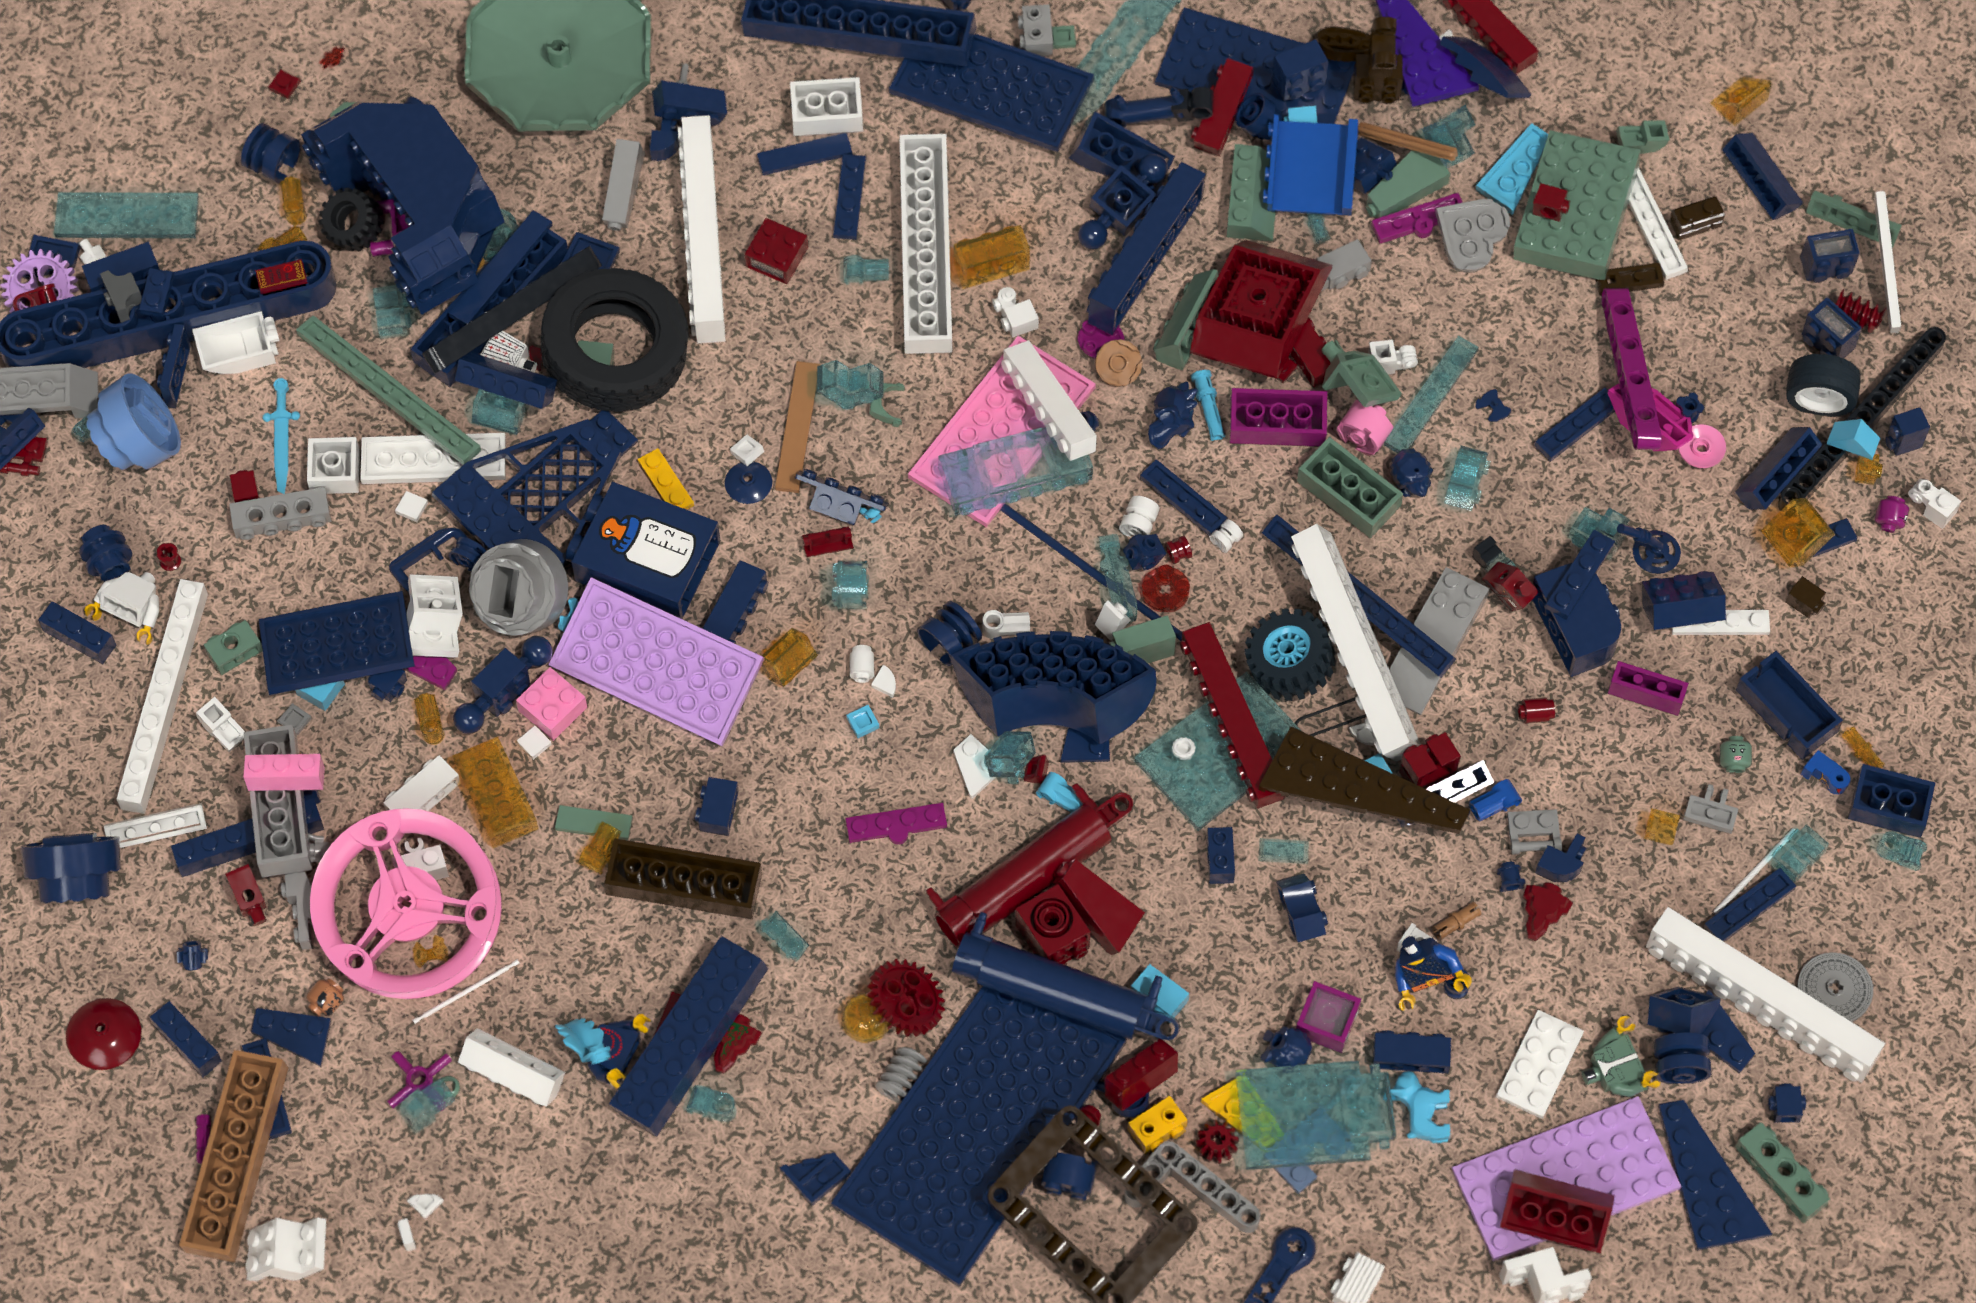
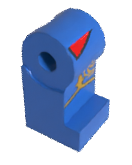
(1827, 772)

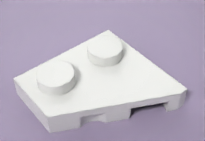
(970, 759)

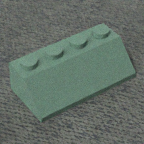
(1247, 213)
(1178, 333)

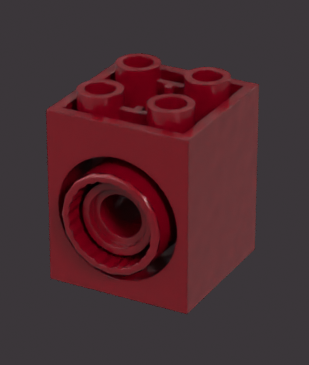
(1053, 927)

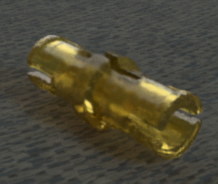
(1862, 748)

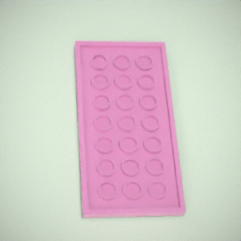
(992, 413)

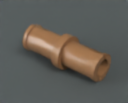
(1456, 921)

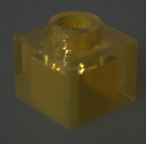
(1868, 470)

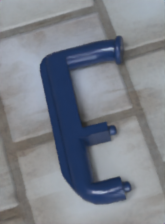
(421, 550)

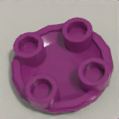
(1092, 338)

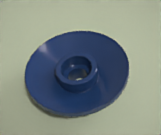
(750, 491)

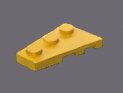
(1225, 1104)

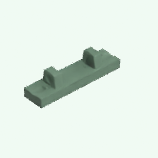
(1848, 216)

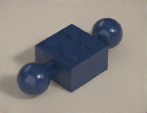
(1122, 201)
(501, 683)

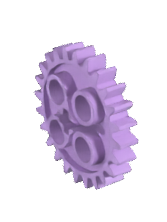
(61, 277)

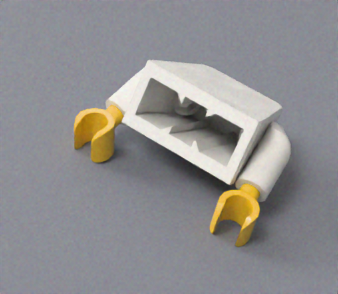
(130, 599)

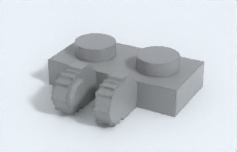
(1711, 813)

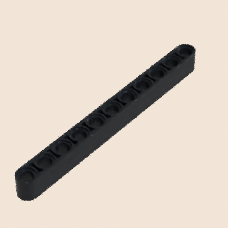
(1867, 412)

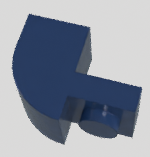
(1562, 866)

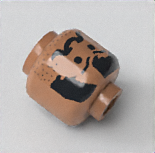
(325, 997)

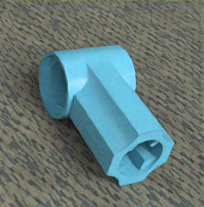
(1059, 792)

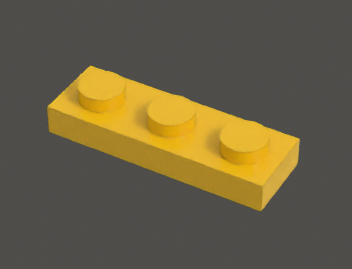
(665, 479)

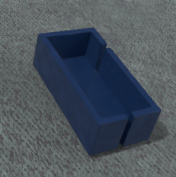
(1789, 705)

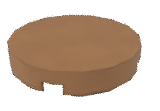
(1118, 363)

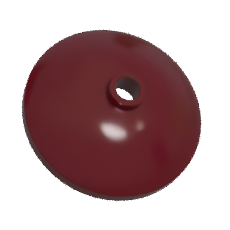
(112, 1045)

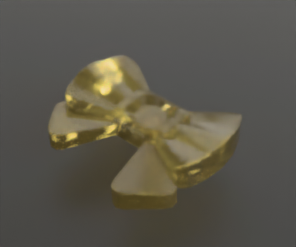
(438, 952)

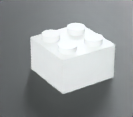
(333, 464)

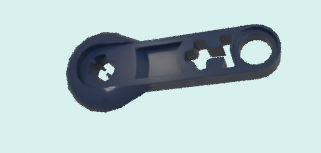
(1284, 1262)

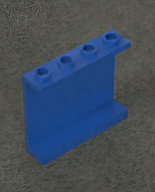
(1311, 167)

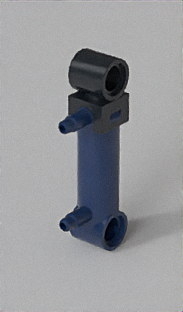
(1179, 105)

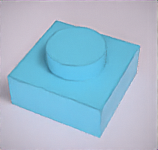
(862, 721)

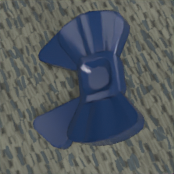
(1499, 410)

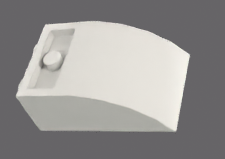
(237, 344)

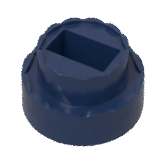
(72, 866)

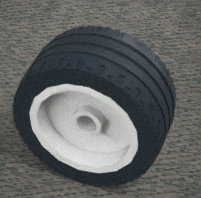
(1823, 385)

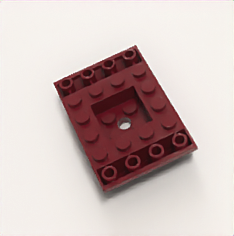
(1252, 331)

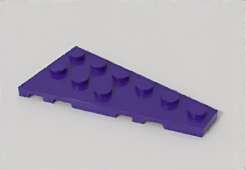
(1427, 66)

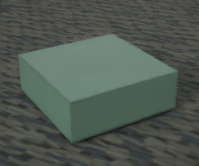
(1063, 37)

